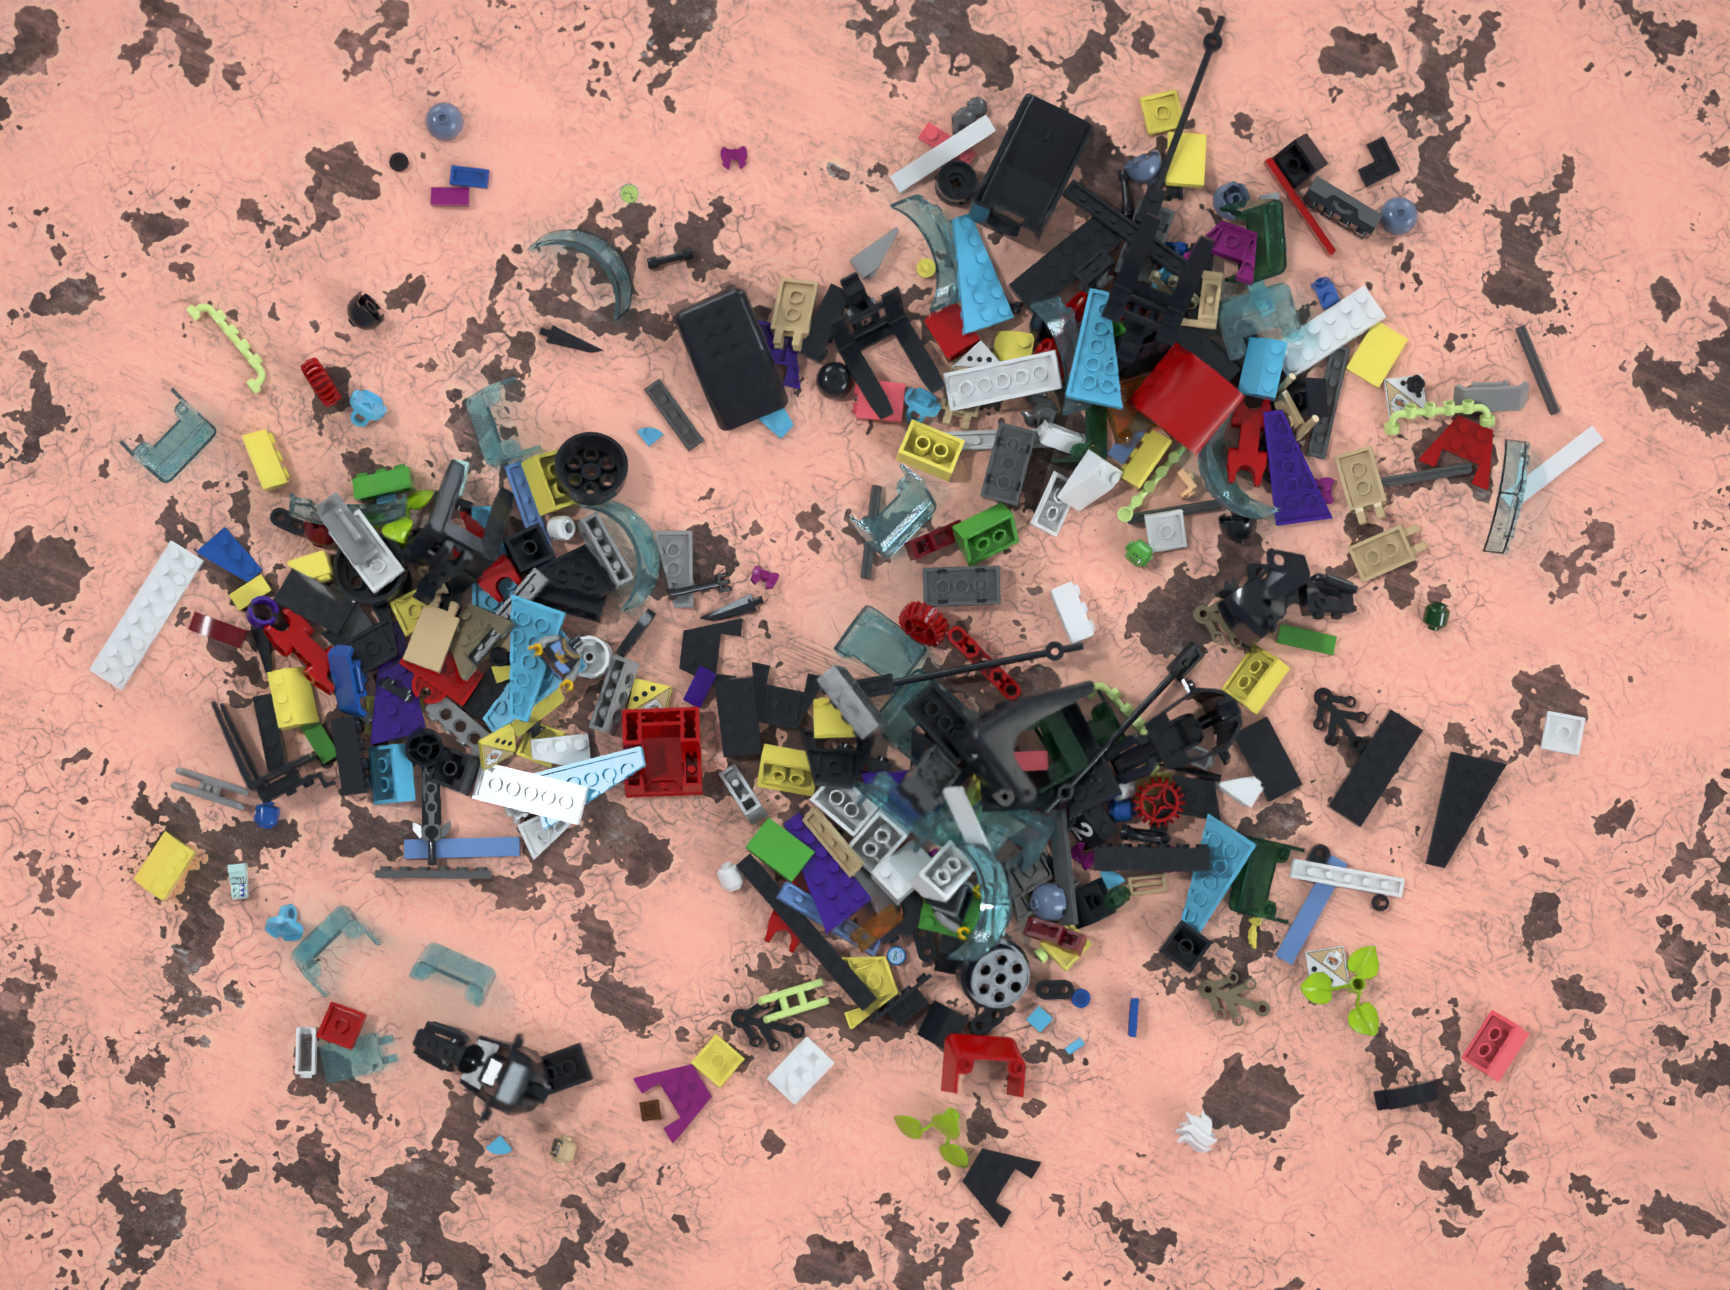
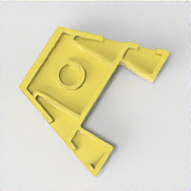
(539, 711)
(877, 976)

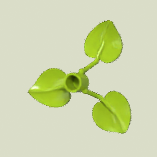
(401, 529)
(1366, 965)
(946, 1124)

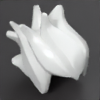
(1197, 1132)

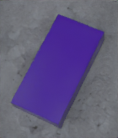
(700, 687)

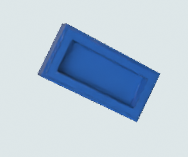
(469, 177)
(1133, 1017)

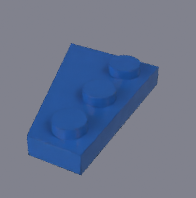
(229, 554)

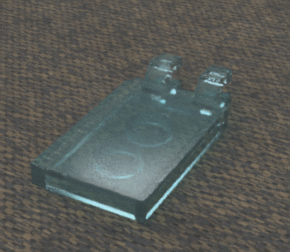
(364, 1058)

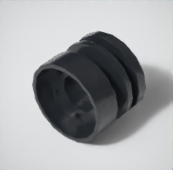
(959, 172)

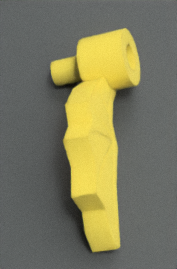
(1255, 921)

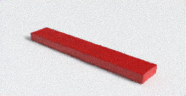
(1299, 206)

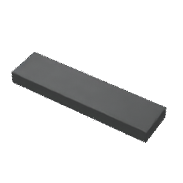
(674, 415)

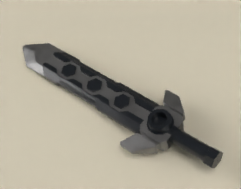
(431, 817)

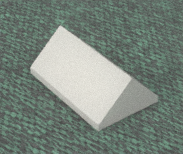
(1051, 511)

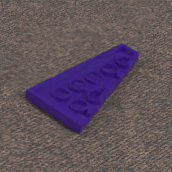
(1290, 476)
(392, 715)
(830, 887)

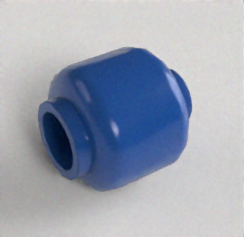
(1121, 810)
(266, 815)

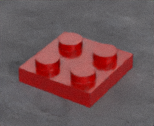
(341, 1026)

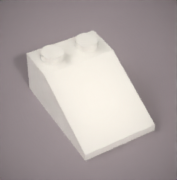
(1089, 481)
(899, 870)

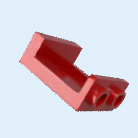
(947, 331)

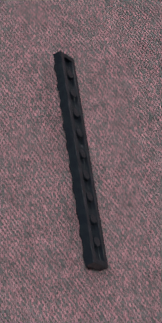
(807, 933)

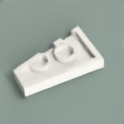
(561, 749)
(537, 838)

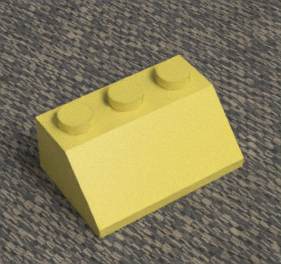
(1012, 345)
(930, 450)
(1144, 459)
(266, 460)
(543, 485)
(315, 565)
(1255, 679)
(292, 698)
(829, 721)
(785, 770)
(165, 866)

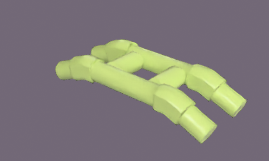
(799, 990)

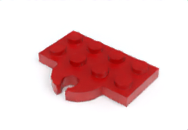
(445, 684)

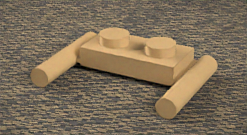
(1208, 302)
(1284, 401)

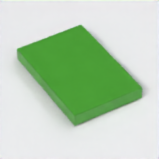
(779, 850)

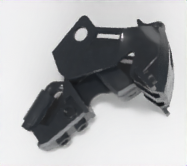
(1261, 603)
(1171, 739)
(519, 1087)

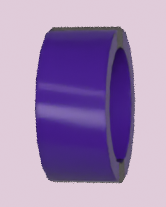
(254, 621)

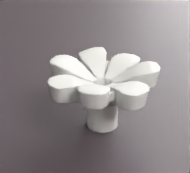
(516, 814)

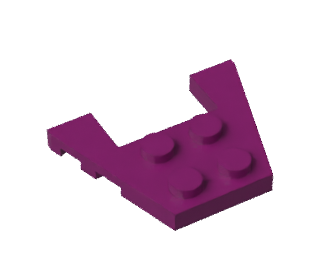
(1234, 245)
(684, 1091)

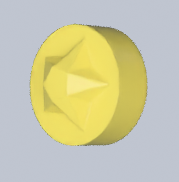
(926, 268)

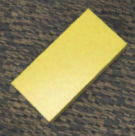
(249, 591)

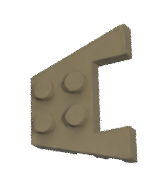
(472, 628)

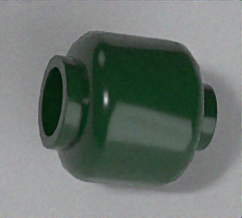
(1436, 615)

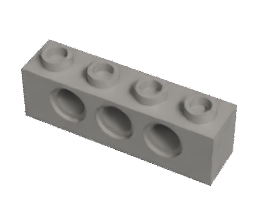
(604, 549)
(614, 695)
(472, 727)

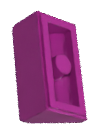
(450, 197)

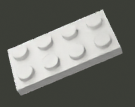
(382, 566)

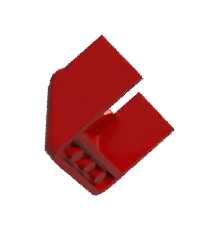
(963, 1049)

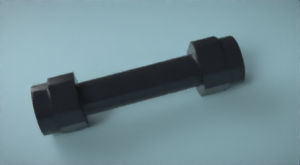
(1126, 209)
(686, 254)

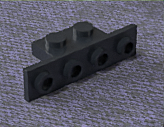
(906, 1005)

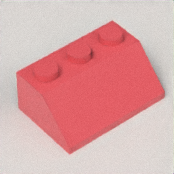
(1495, 1046)

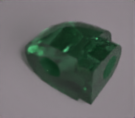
(1117, 897)

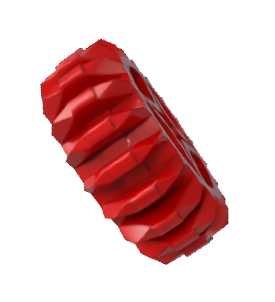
(320, 382)
(923, 623)
(1155, 810)

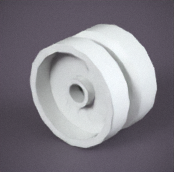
(601, 659)

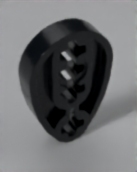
(635, 633)

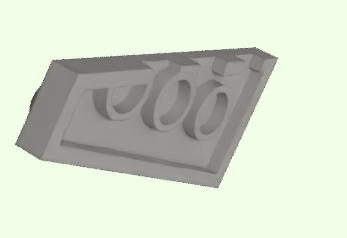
(677, 561)

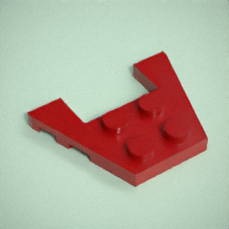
(1468, 442)

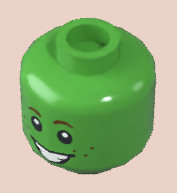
(1138, 553)

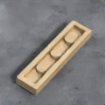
(833, 841)

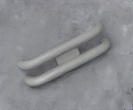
(209, 788)

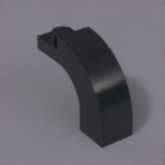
(911, 914)
(1409, 1095)

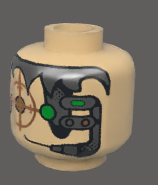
(563, 1149)

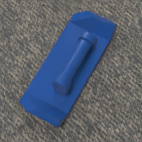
(347, 680)

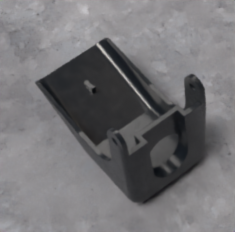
(1030, 171)
(730, 356)
(990, 739)

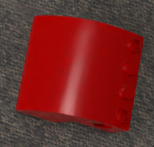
(1186, 398)
(670, 751)

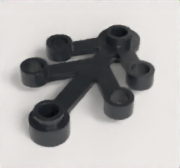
(1337, 717)
(763, 1027)

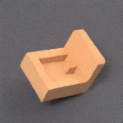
(1187, 479)

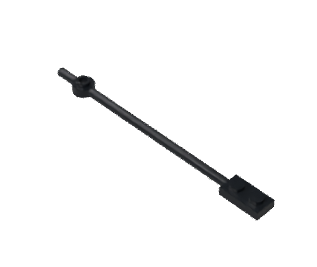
(1154, 195)
(1177, 671)
(886, 684)

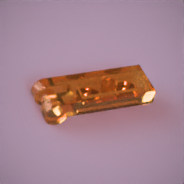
(876, 927)

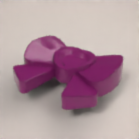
(739, 154)
(1325, 484)
(759, 574)
(1081, 857)

